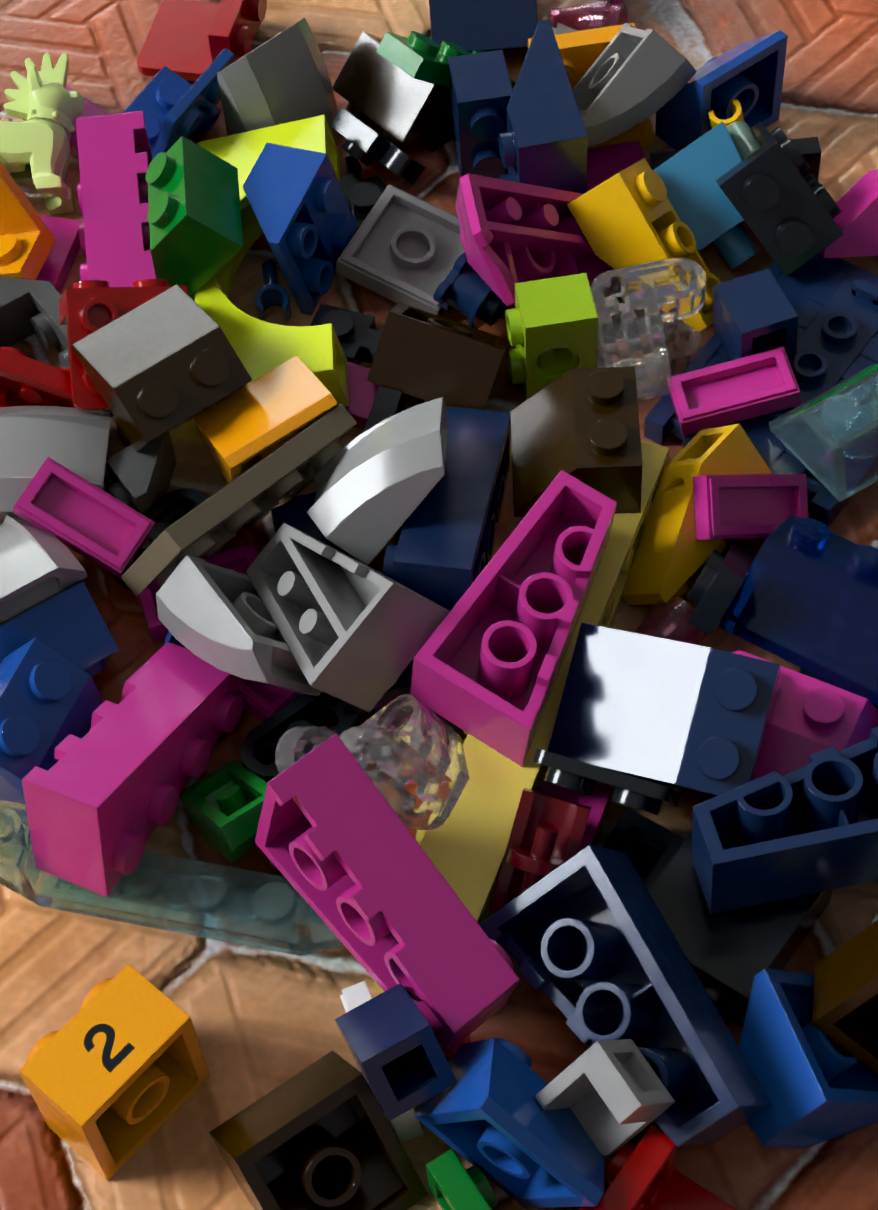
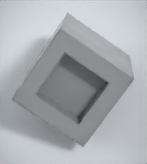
(609, 1093)

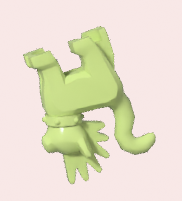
(41, 144)

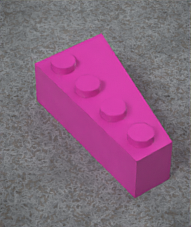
(114, 198)
(510, 630)
(129, 769)

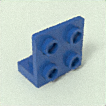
(179, 108)

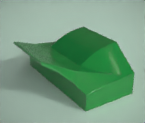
(227, 808)

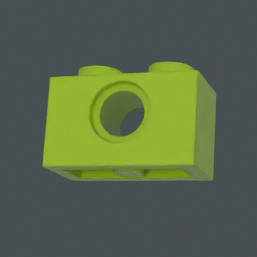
(552, 331)

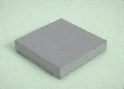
(403, 250)

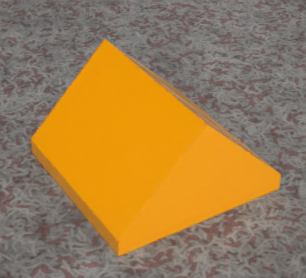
(263, 416)

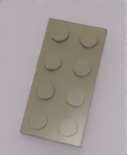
(242, 501)

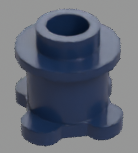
(469, 295)

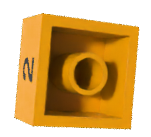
(115, 1070)

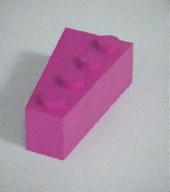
(381, 891)

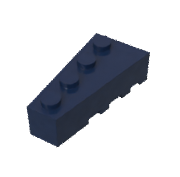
(453, 528)
(791, 831)
(620, 974)

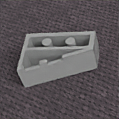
(340, 617)

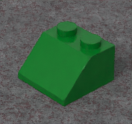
(192, 214)

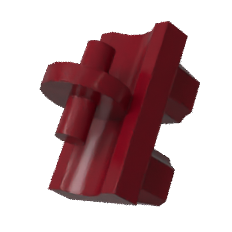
(541, 839)

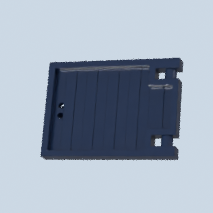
(834, 342)

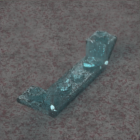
(173, 896)

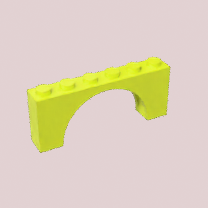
(257, 342)

